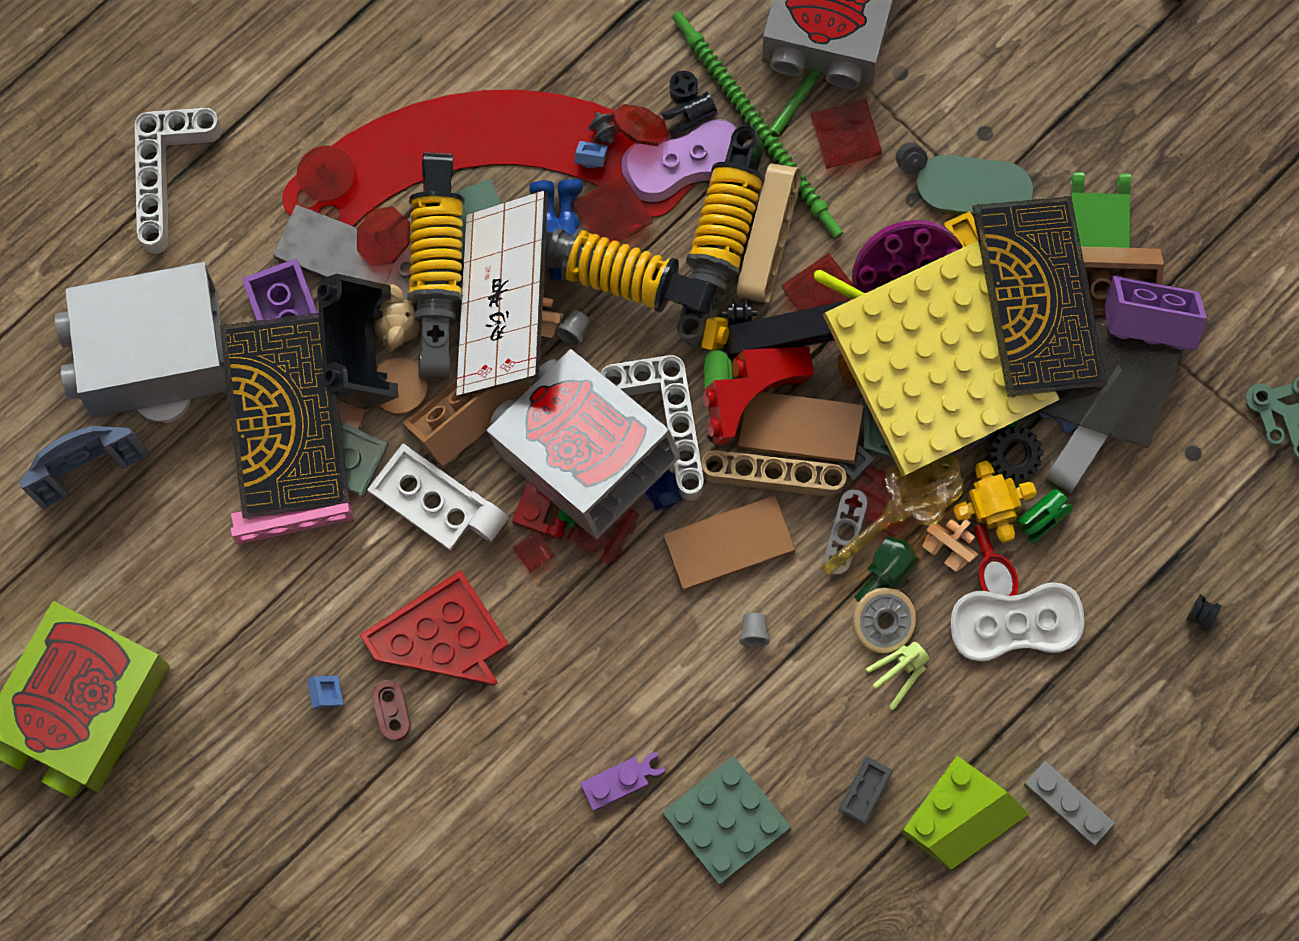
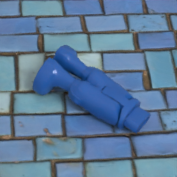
(567, 220)

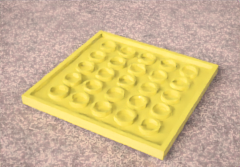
(930, 360)

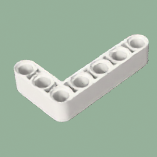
(157, 167)
(673, 413)

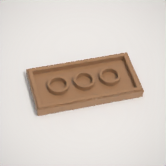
(802, 427)
(729, 543)

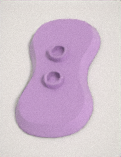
(677, 162)

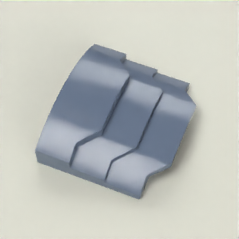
(74, 450)

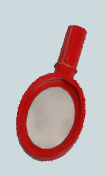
(995, 571)

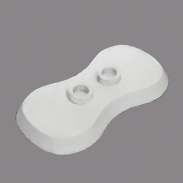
(1040, 619)

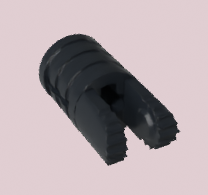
(694, 110)

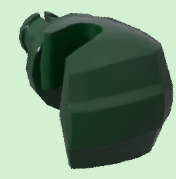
(890, 566)

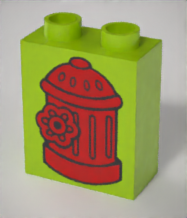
(75, 700)

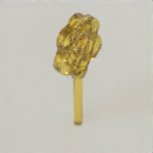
(921, 498)

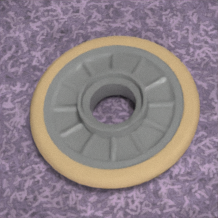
(866, 620)

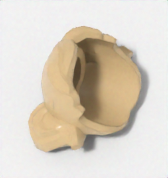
(395, 326)

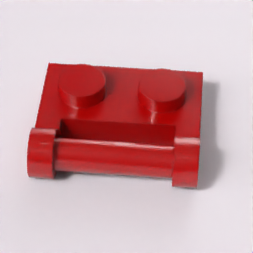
(533, 512)

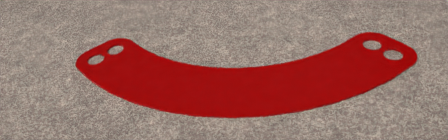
(479, 131)

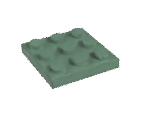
(726, 820)

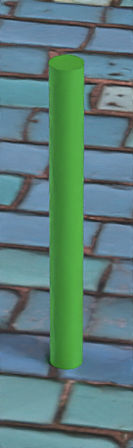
(795, 101)

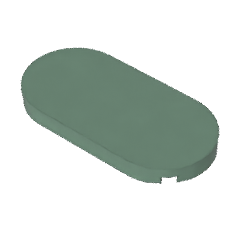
(958, 183)

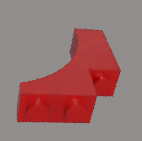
(755, 372)

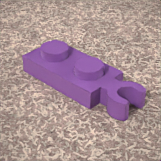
(619, 781)

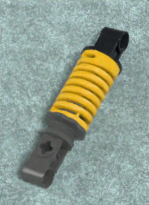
(724, 225)
(435, 261)
(625, 271)

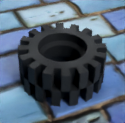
(1032, 453)

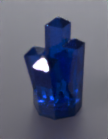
(664, 492)

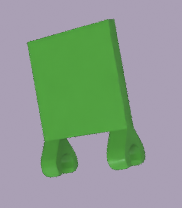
(1102, 217)

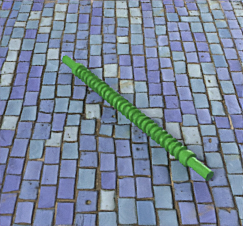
(695, 41)

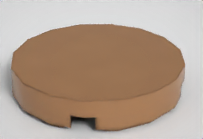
(411, 388)

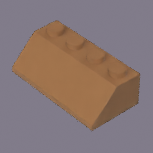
(1129, 263)
(454, 422)

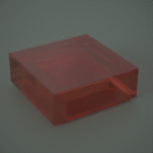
(533, 551)

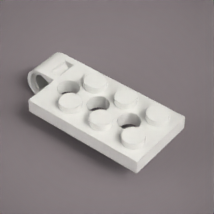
(479, 513)

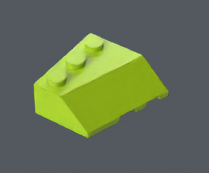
(962, 815)

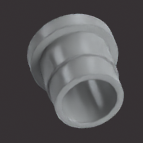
(573, 328)
(754, 630)

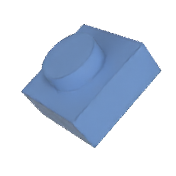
(590, 154)
(325, 691)

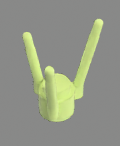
(910, 659)

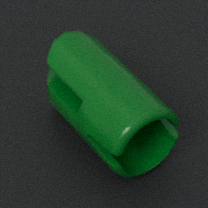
(1044, 515)

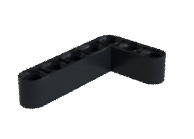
(782, 331)

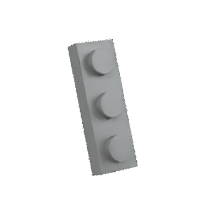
(1069, 803)

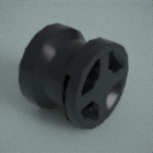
(685, 81)
(1203, 612)

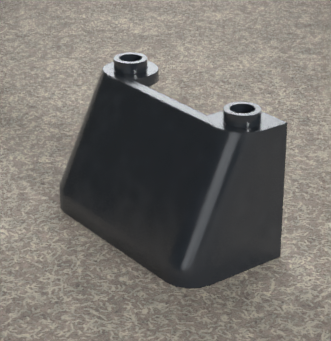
(348, 341)

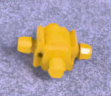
(995, 501)

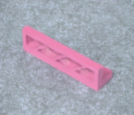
(269, 526)

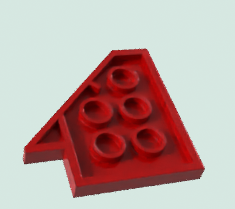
(440, 634)

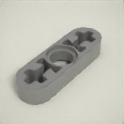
(843, 507)

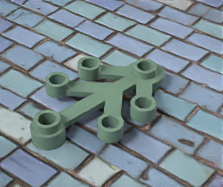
(1289, 413)

